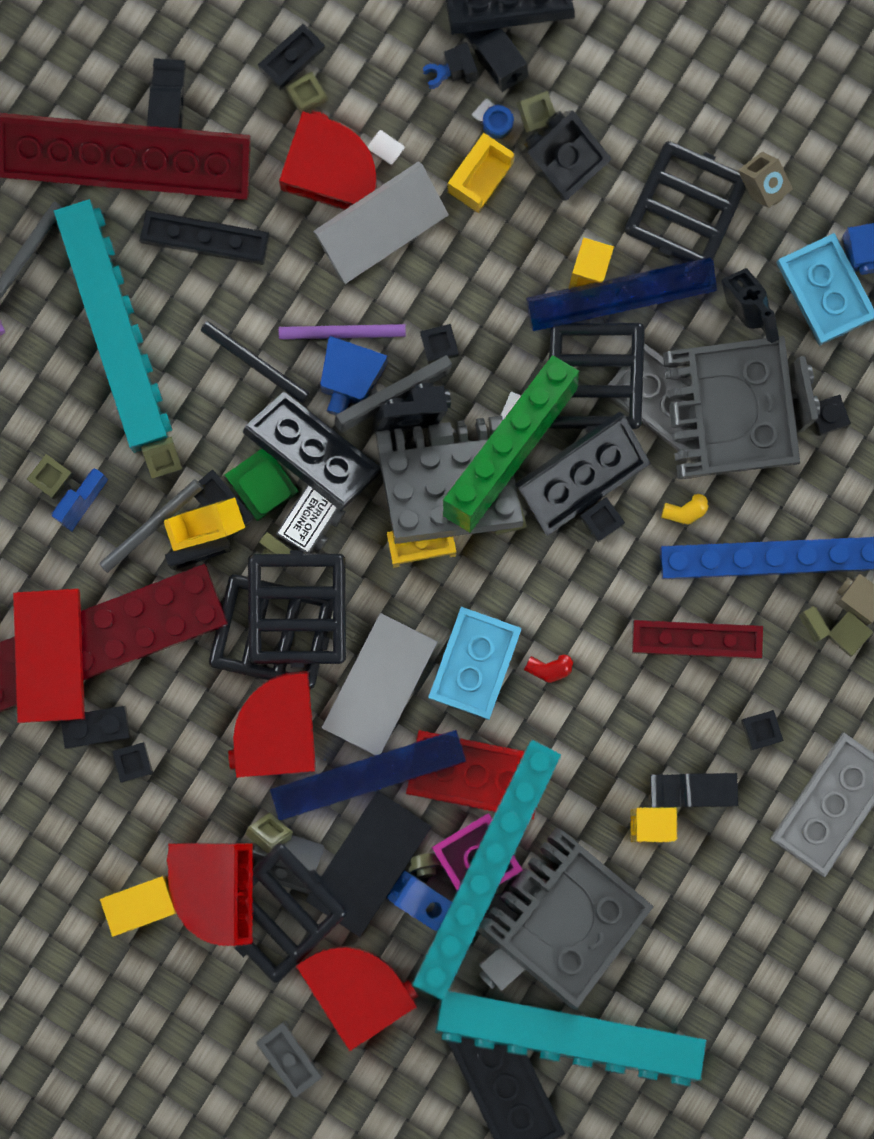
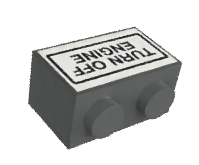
(309, 522)

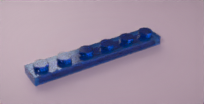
(621, 294)
(368, 775)

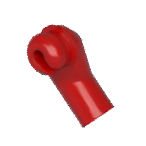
(551, 671)

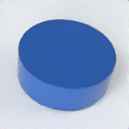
(498, 121)

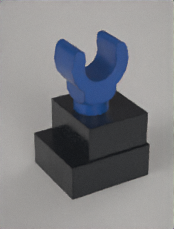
(458, 66)

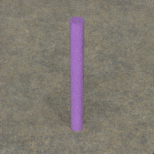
(343, 331)

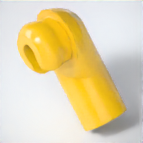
(687, 513)

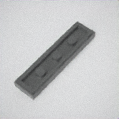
(400, 389)

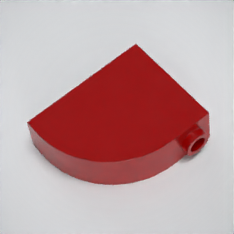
(328, 163)
(275, 729)
(213, 890)
(357, 991)

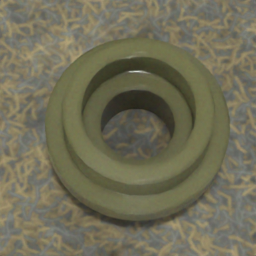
(424, 866)

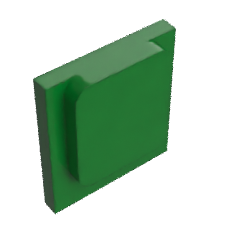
(261, 484)

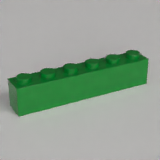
(510, 444)

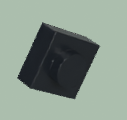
(439, 342)
(831, 416)
(602, 519)
(762, 730)
(132, 762)

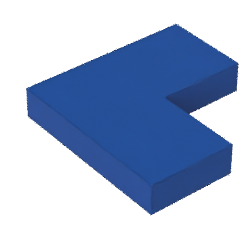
(75, 504)

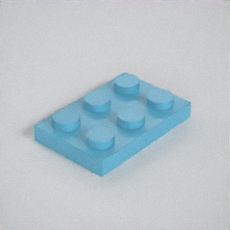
(826, 289)
(474, 663)

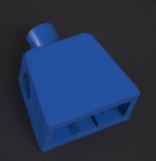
(349, 373)
(415, 896)

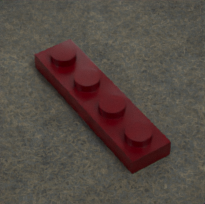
(697, 639)

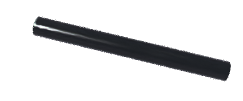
(255, 362)

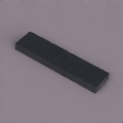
(204, 237)

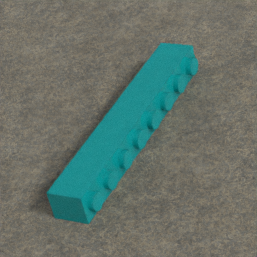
(111, 324)
(486, 869)
(572, 1037)

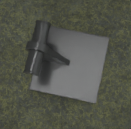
(805, 404)

